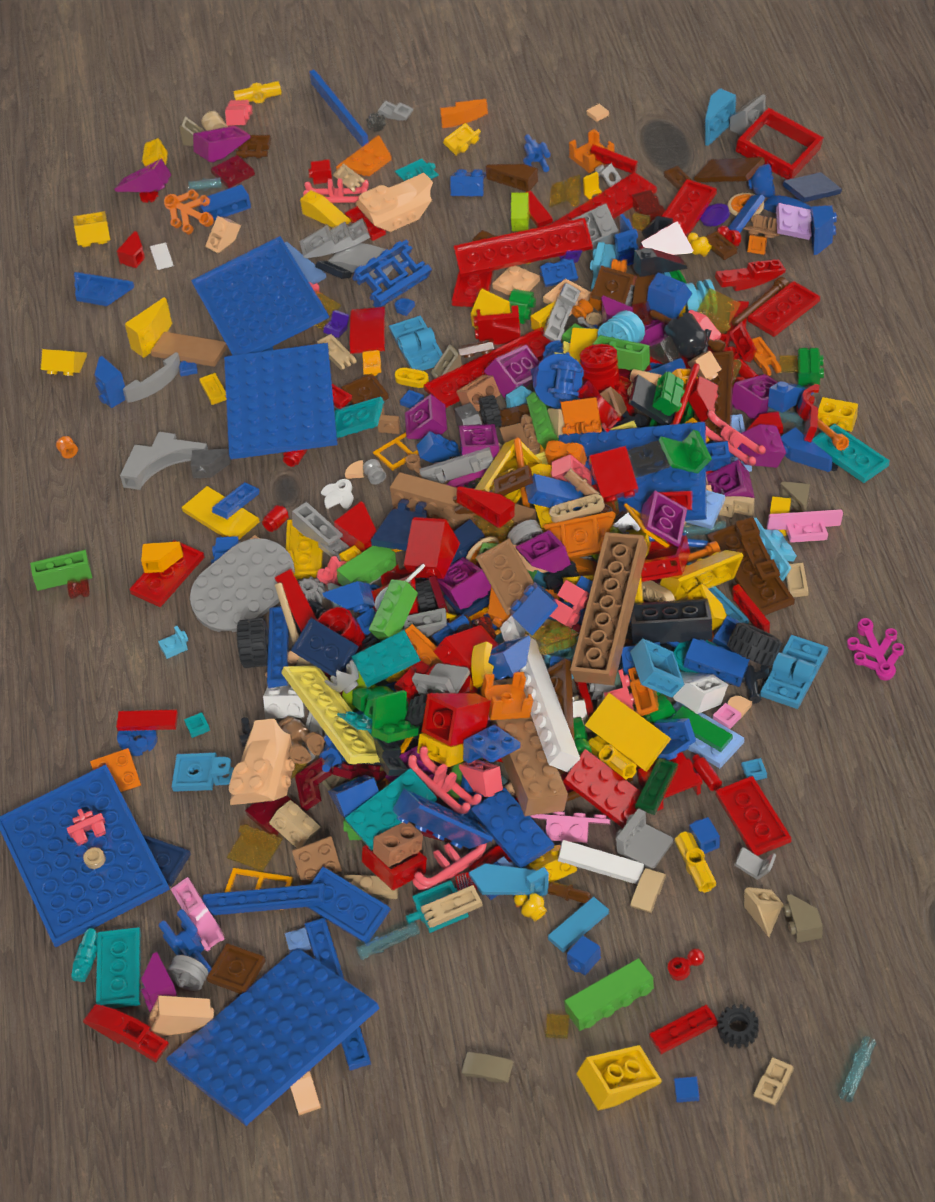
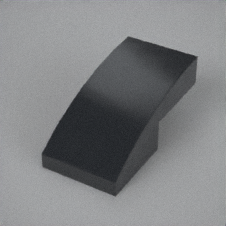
(390, 757)

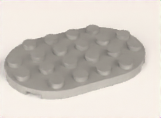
(239, 584)

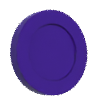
(715, 215)

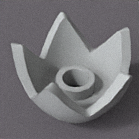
(344, 681)

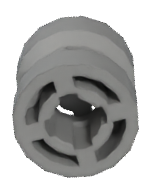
(374, 471)

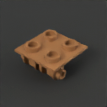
(760, 226)
(523, 430)
(313, 857)

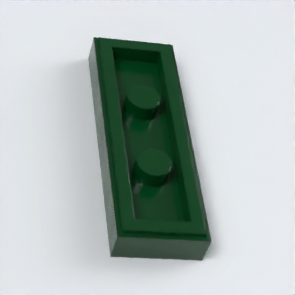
(656, 786)

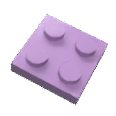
(793, 221)

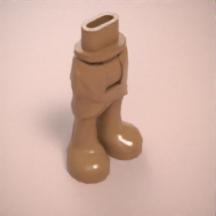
(301, 734)

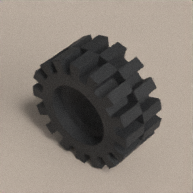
(490, 411)
(426, 596)
(736, 1037)

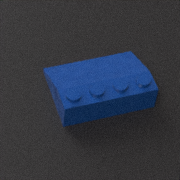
(439, 820)

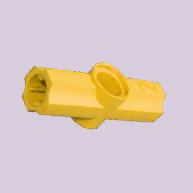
(258, 92)
(612, 757)
(698, 870)

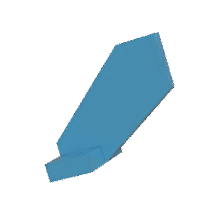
(510, 880)

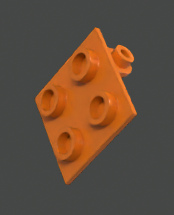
(581, 416)
(121, 768)

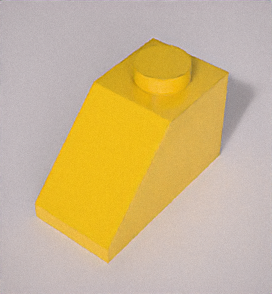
(717, 611)

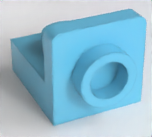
(517, 397)
(174, 644)

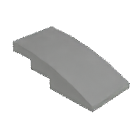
(334, 240)
(360, 255)

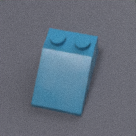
(720, 109)

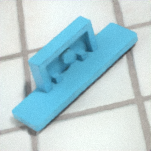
(602, 257)
(777, 549)

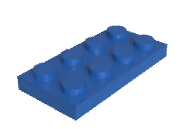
(512, 830)
(349, 906)

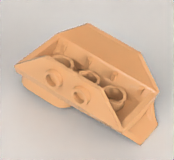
(398, 204)
(264, 767)

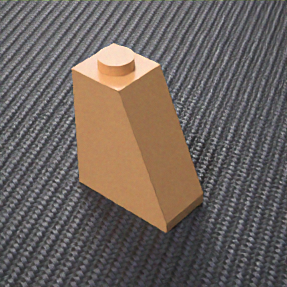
(179, 1015)

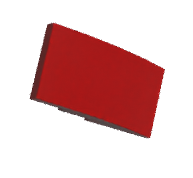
(367, 330)

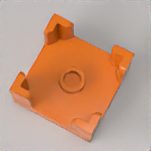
(582, 154)
(507, 700)

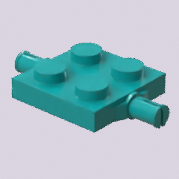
(430, 896)

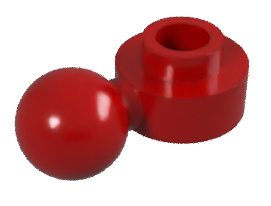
(731, 235)
(695, 957)

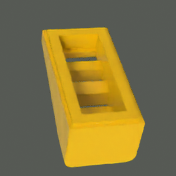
(540, 318)

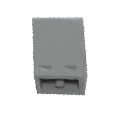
(600, 225)

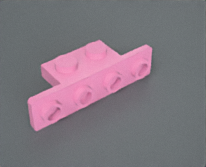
(805, 525)
(570, 828)

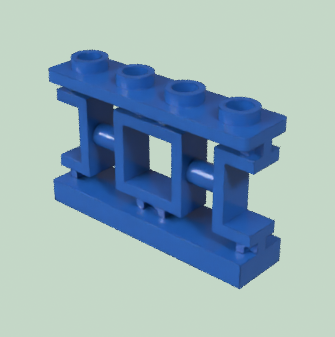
(399, 284)

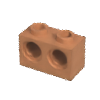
(477, 389)
(397, 843)

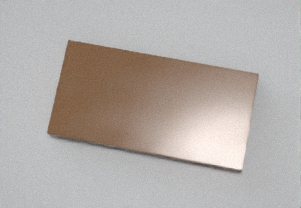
(189, 348)
(505, 573)

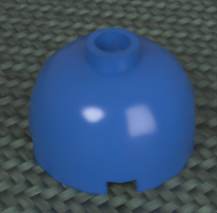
(762, 181)

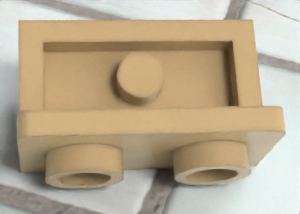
(294, 824)

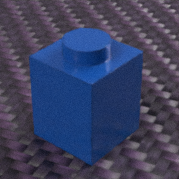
(705, 835)
(583, 955)

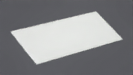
(161, 256)

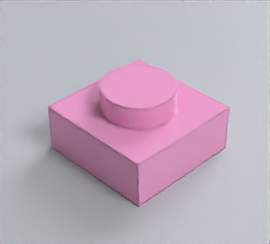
(727, 716)

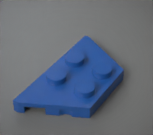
(100, 289)

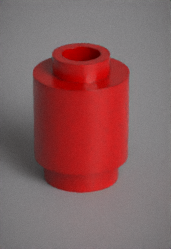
(293, 457)
(275, 518)

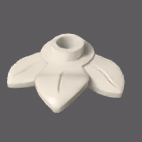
(336, 494)

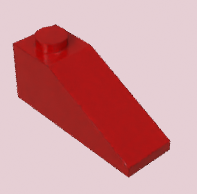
(488, 505)

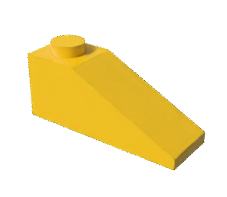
(322, 210)

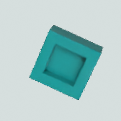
(197, 725)

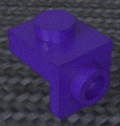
(337, 324)

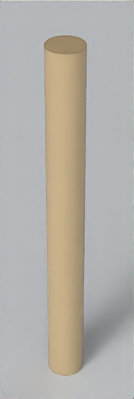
(287, 612)

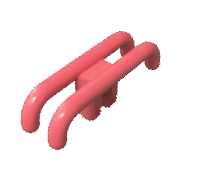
(336, 195)
(734, 440)
(442, 782)
(449, 870)

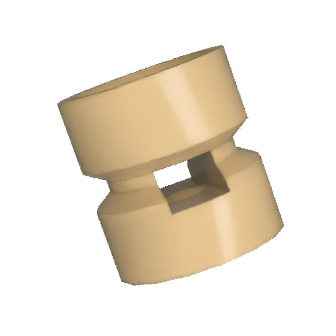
(213, 120)

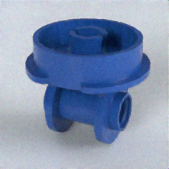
(568, 379)

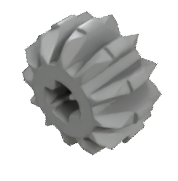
(313, 589)

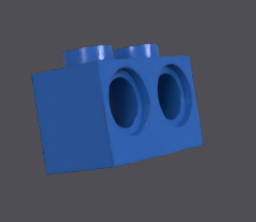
(720, 455)

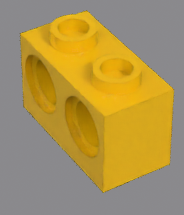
(154, 151)
(838, 412)
(441, 752)

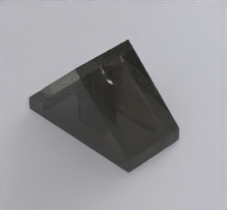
(664, 350)

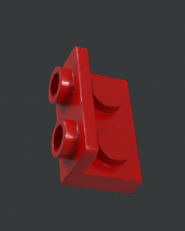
(405, 682)

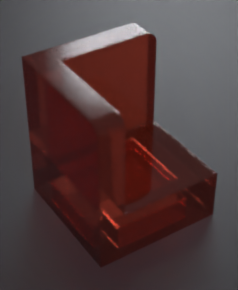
(643, 311)

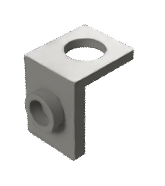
(605, 170)
(753, 864)

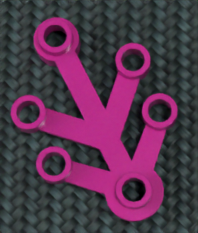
(884, 669)

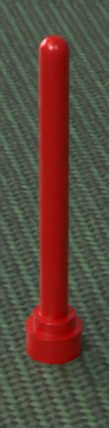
(688, 388)

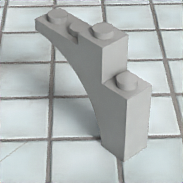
(147, 460)

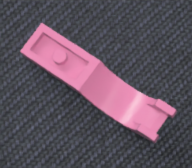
(198, 912)

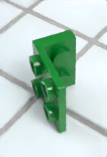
(686, 455)
(389, 718)

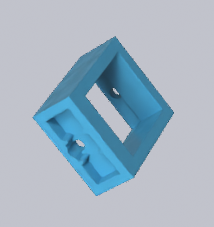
(663, 680)

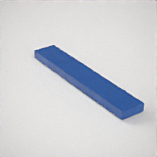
(277, 648)
(265, 899)

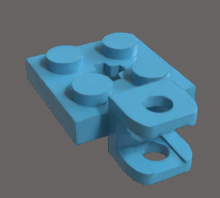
(208, 773)

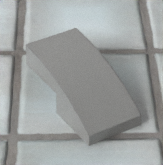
(394, 112)

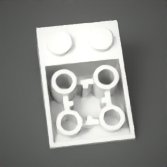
(701, 691)

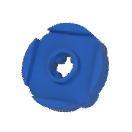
(136, 747)

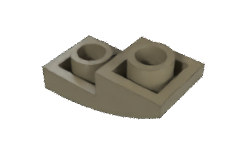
(488, 1067)

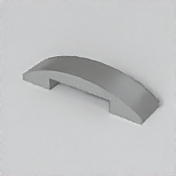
(560, 312)
(155, 382)

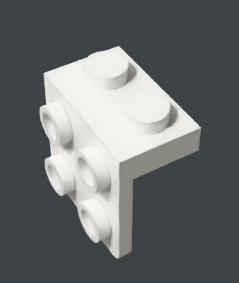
(282, 702)

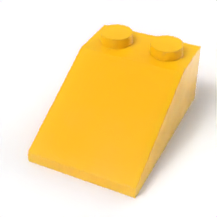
(91, 228)
(148, 327)
(617, 1076)

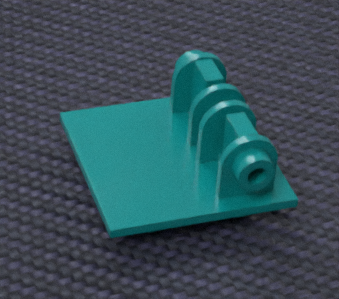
(417, 168)
(359, 722)

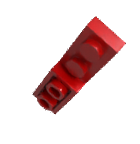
(752, 276)
(127, 1030)

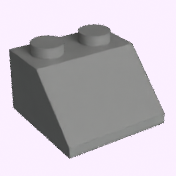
(747, 115)

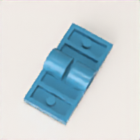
(416, 343)
(794, 671)

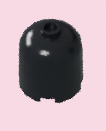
(687, 335)

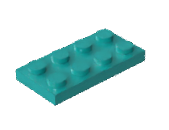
(856, 459)
(377, 814)
(119, 968)

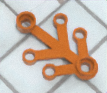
(187, 209)

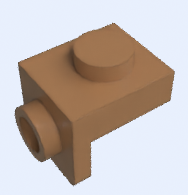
(389, 424)

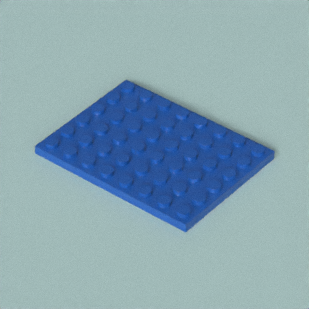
(259, 298)
(279, 401)
(661, 481)
(52, 863)
(272, 1035)

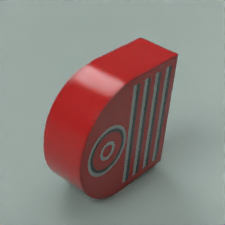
(463, 881)

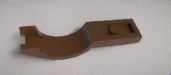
(505, 485)

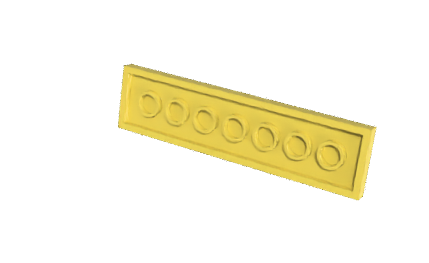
(324, 704)

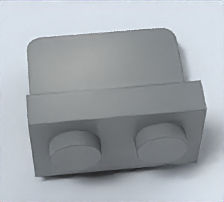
(442, 679)
(642, 841)

